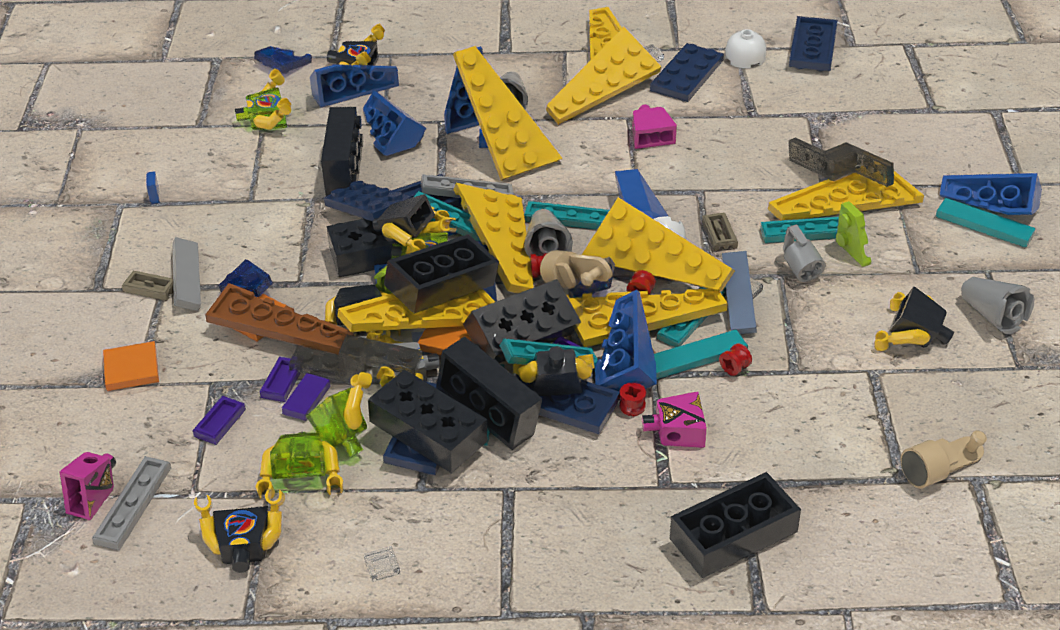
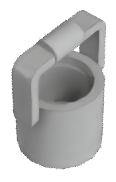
(802, 255)

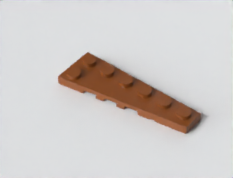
(245, 312)

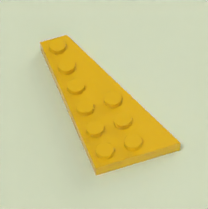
(602, 28)
(611, 71)
(509, 131)
(827, 196)
(501, 227)
(644, 244)
(659, 310)
(391, 314)

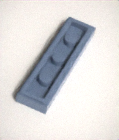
(740, 293)

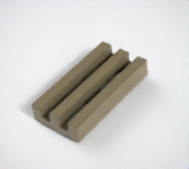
(722, 242)
(144, 285)

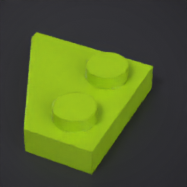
(852, 233)

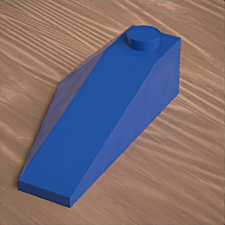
(347, 82)
(459, 110)
(391, 126)
(996, 192)
(637, 193)
(628, 349)

